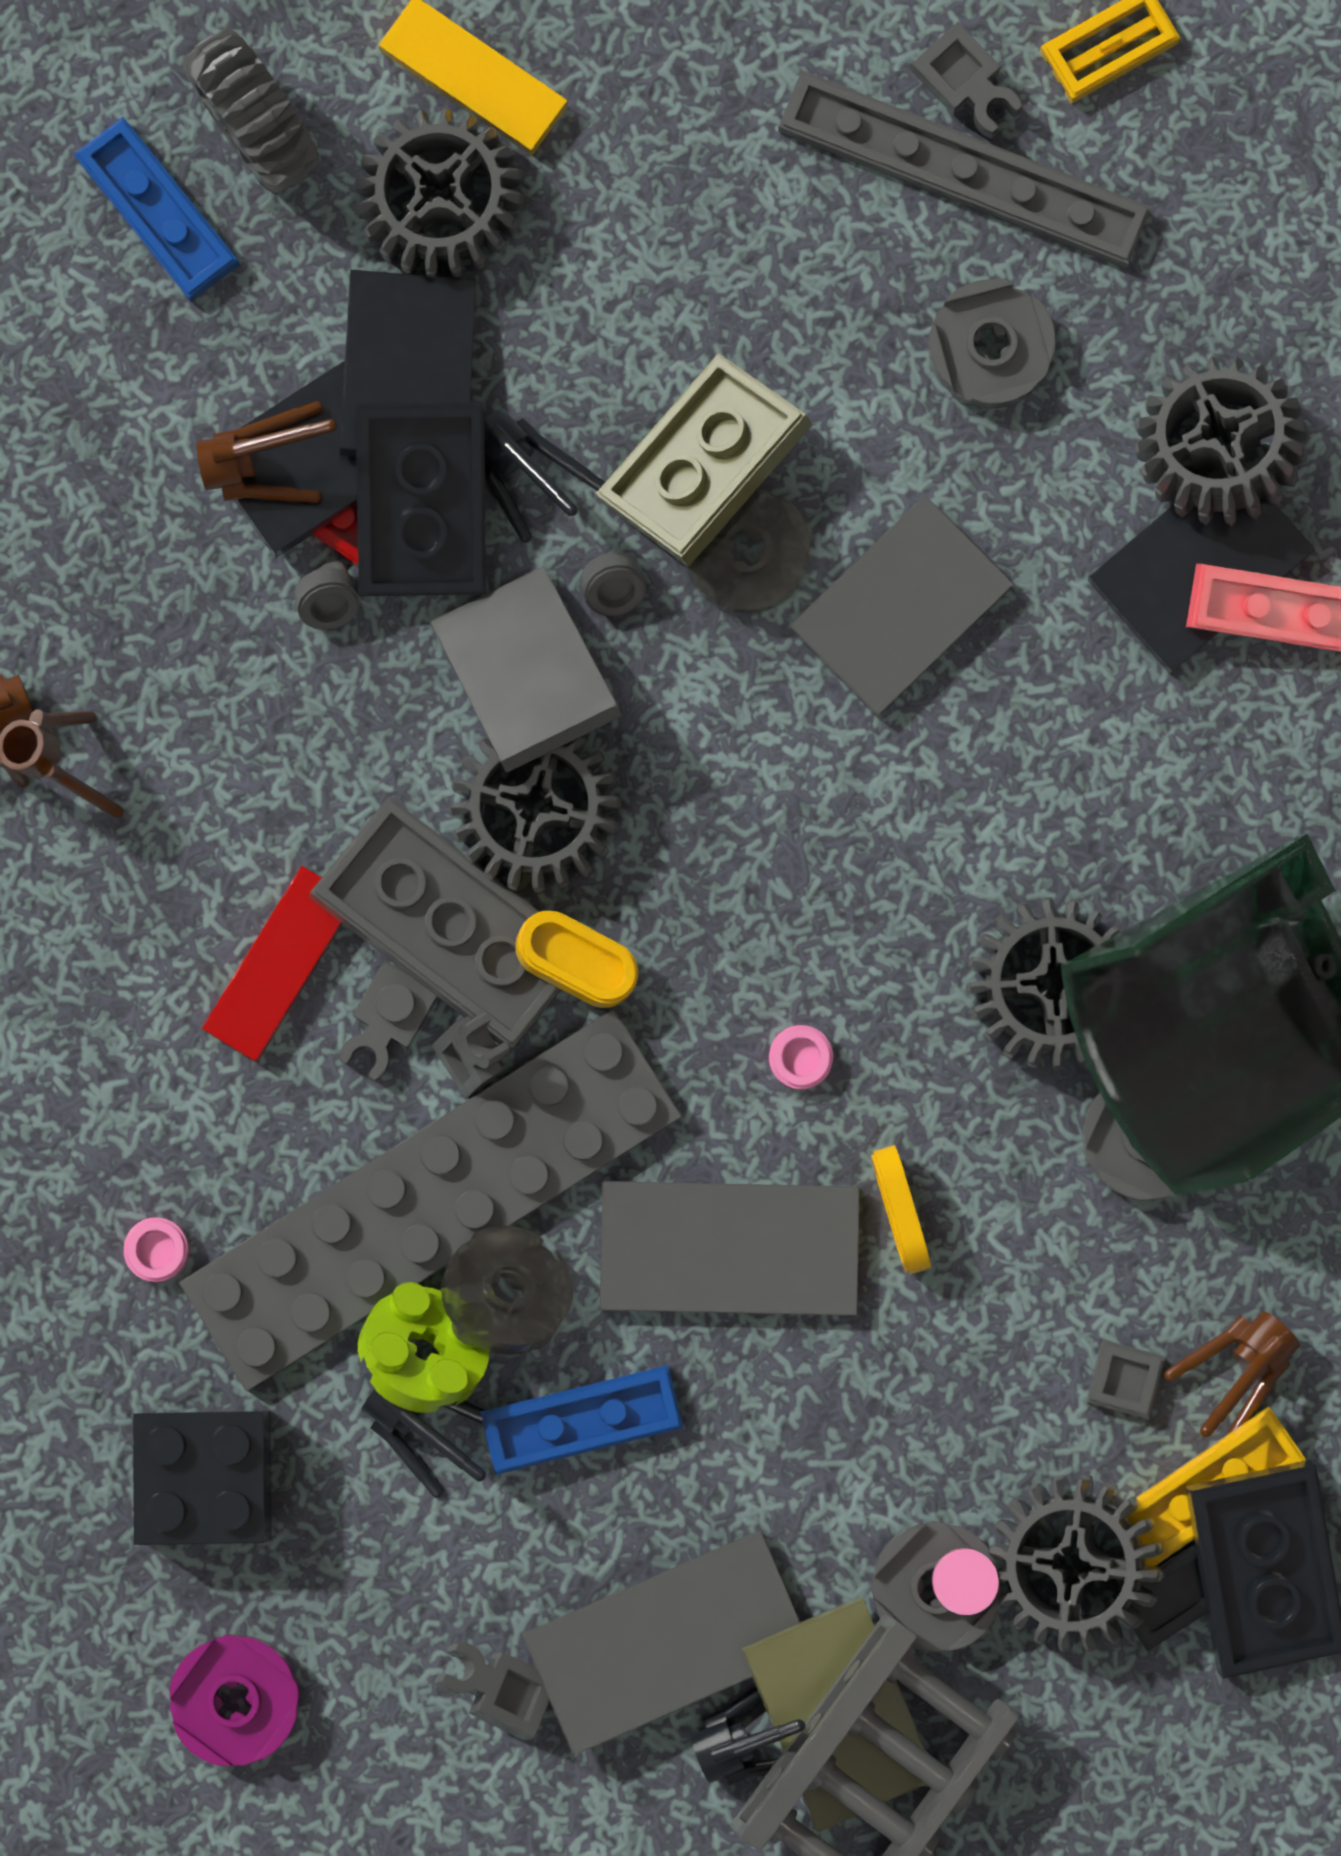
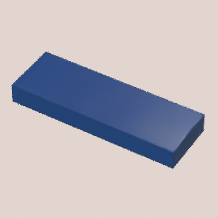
(156, 209)
(581, 1420)

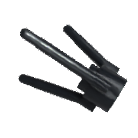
(509, 449)
(391, 1418)
(726, 1748)

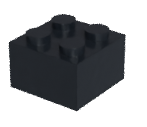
(202, 1477)

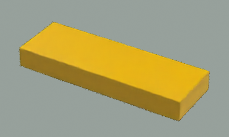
(473, 75)
(1249, 1448)

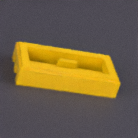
(1065, 71)

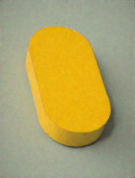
(576, 959)
(900, 1210)

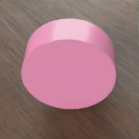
(800, 1057)
(156, 1249)
(965, 1581)

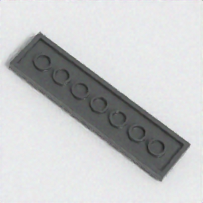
(428, 1197)

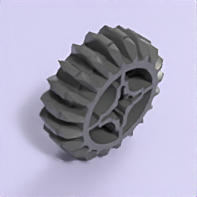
(251, 110)
(455, 172)
(1264, 414)
(565, 815)
(997, 987)
(1071, 1594)

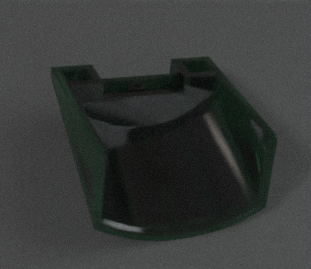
(1219, 1022)

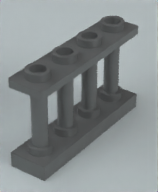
(849, 1710)

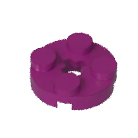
(197, 1705)

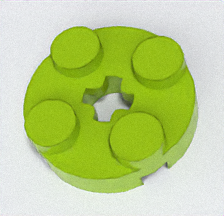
(391, 1358)

